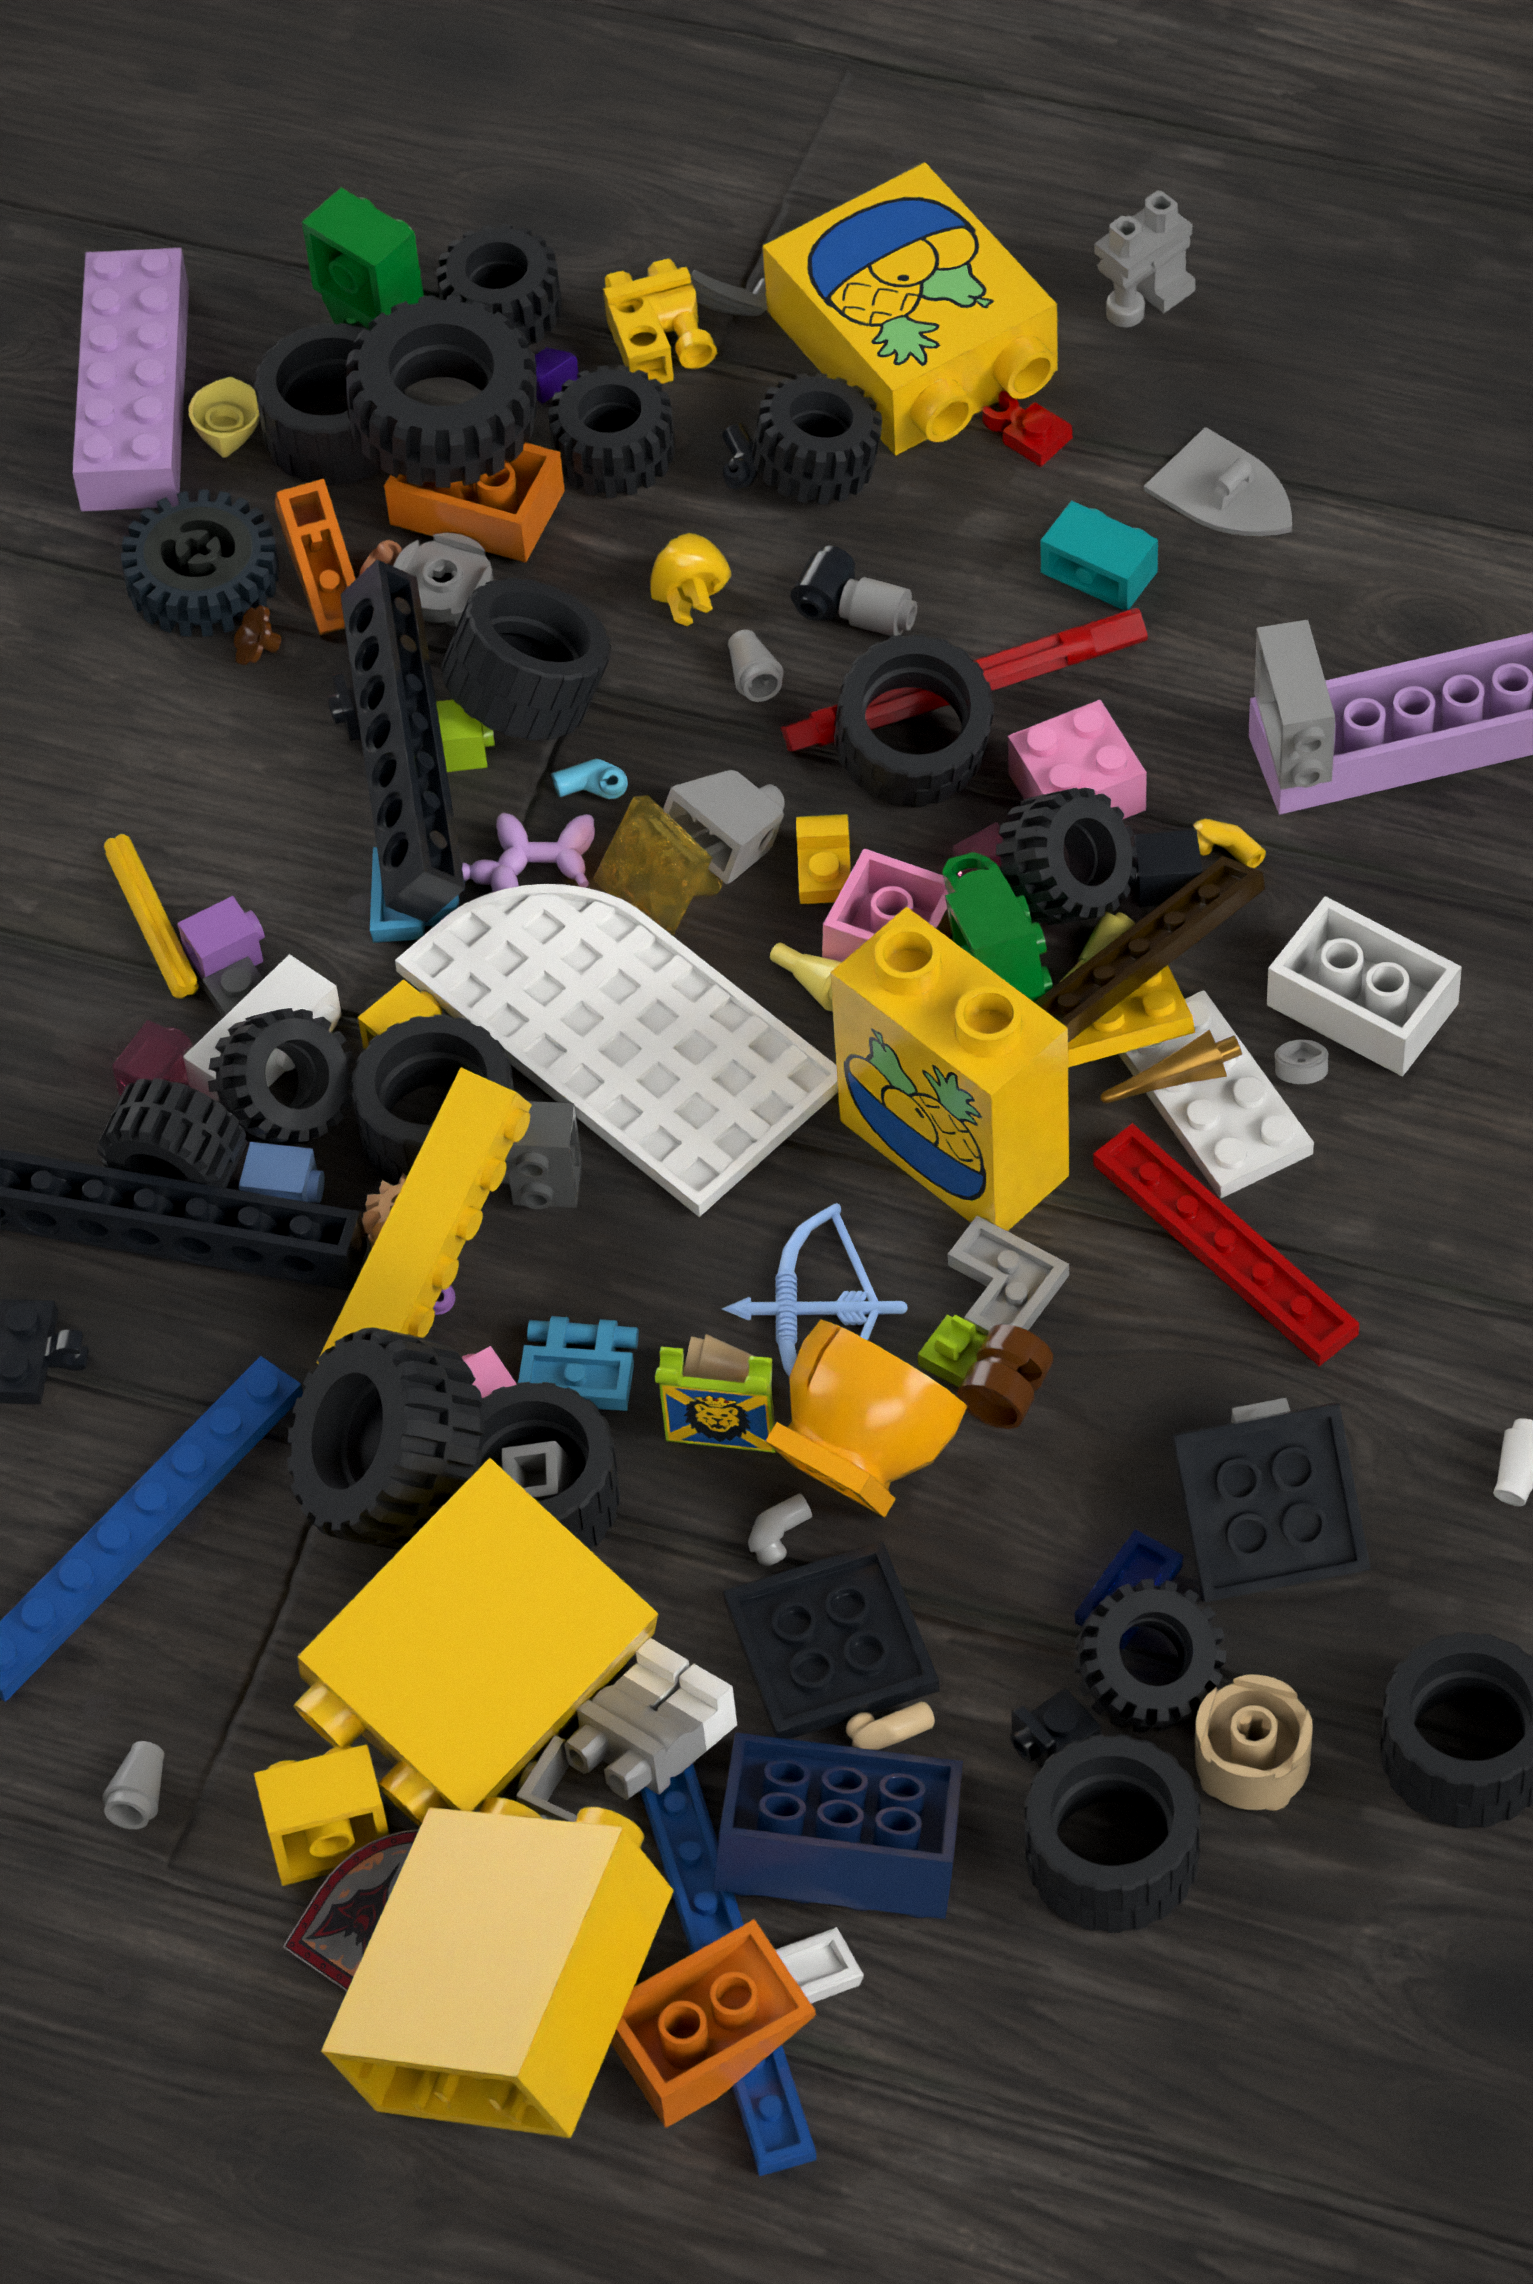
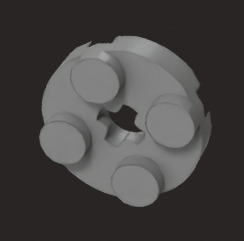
(448, 554)

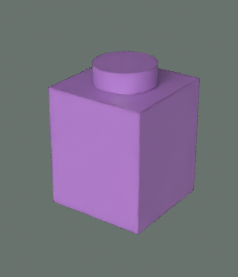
(221, 937)

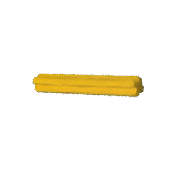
(151, 916)

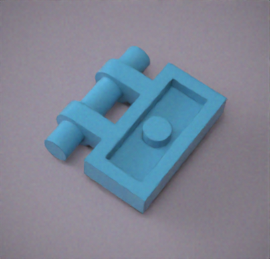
(596, 1374)

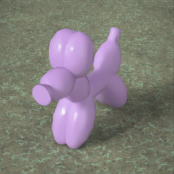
(518, 851)

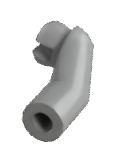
(772, 1524)

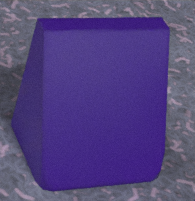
(552, 371)

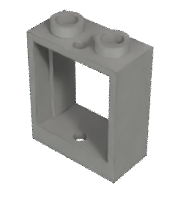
(1294, 704)

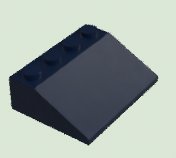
(839, 1826)

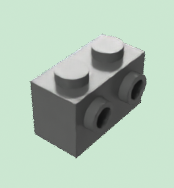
(547, 1160)

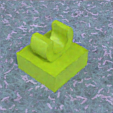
(951, 1349)

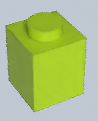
(462, 738)

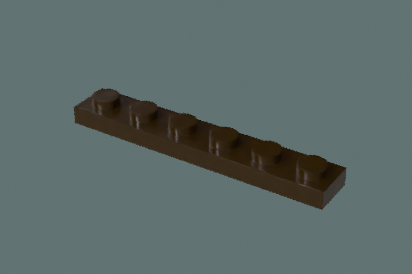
(1151, 944)

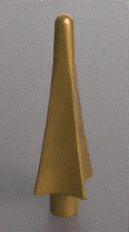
(1194, 1062)

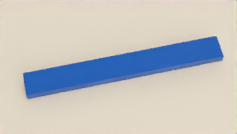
(689, 1855)

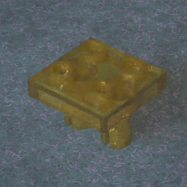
(655, 865)

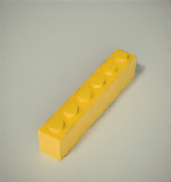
(436, 1209)

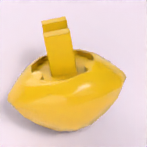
(686, 572)

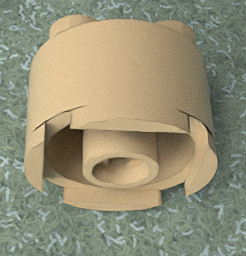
(1253, 1743)

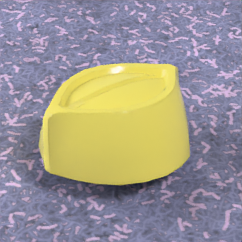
(225, 414)

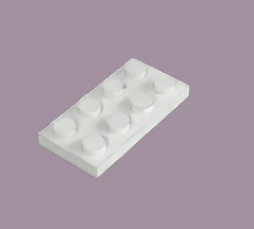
(1228, 1124)

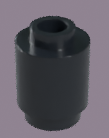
(822, 583)

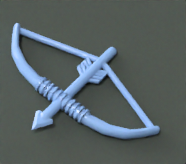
(849, 1306)

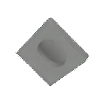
(542, 1778)

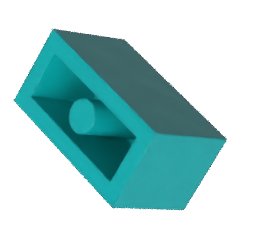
(1099, 555)

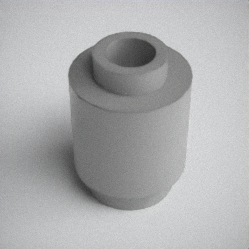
(878, 606)

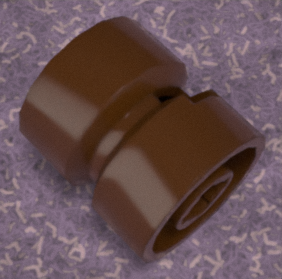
(1005, 1376)

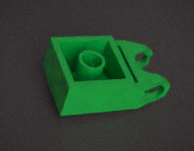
(360, 259)
(995, 924)

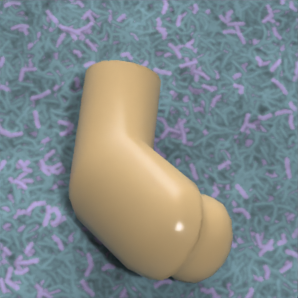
(891, 1729)

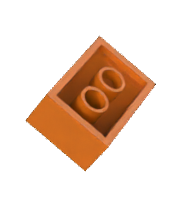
(708, 2022)

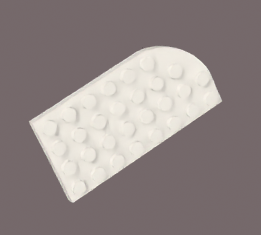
(628, 1030)

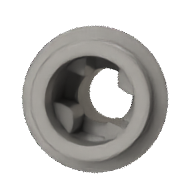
(754, 667)
(135, 1787)

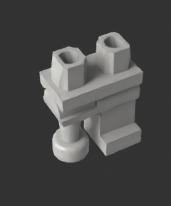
(1146, 260)

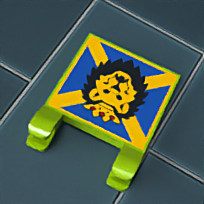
(716, 1410)

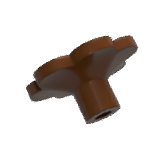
(255, 636)

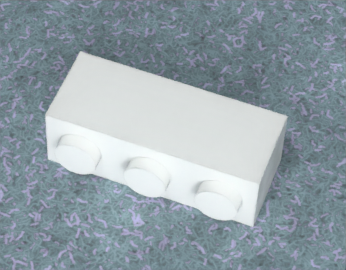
(285, 987)

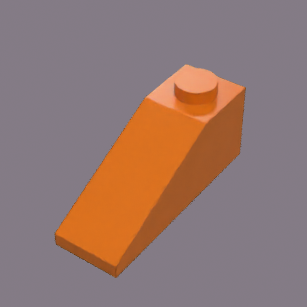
(316, 550)

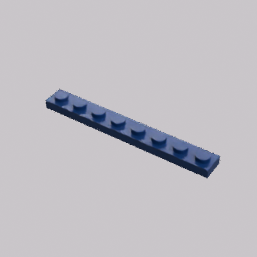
(141, 1520)

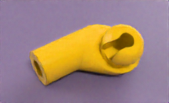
(1231, 838)

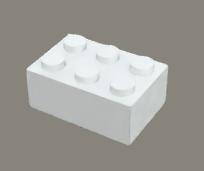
(1363, 986)

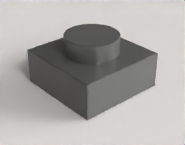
(231, 984)

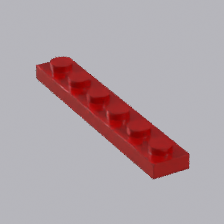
(1226, 1244)

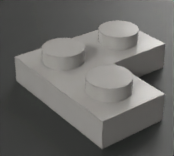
(1016, 1274)

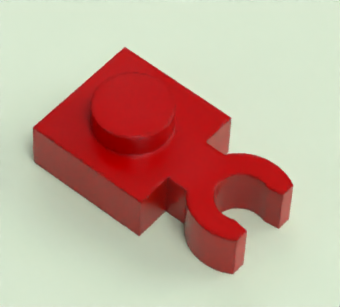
(1030, 432)

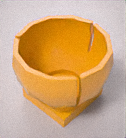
(862, 1416)

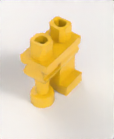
(647, 310)

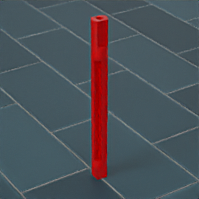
(999, 669)

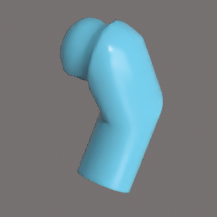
(593, 776)

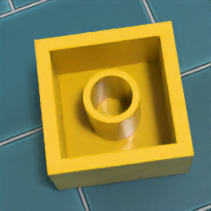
(320, 1811)

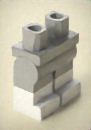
(651, 1722)

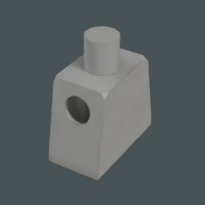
(728, 819)

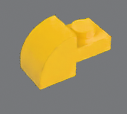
(822, 857)

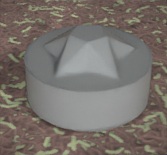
(1301, 1062)

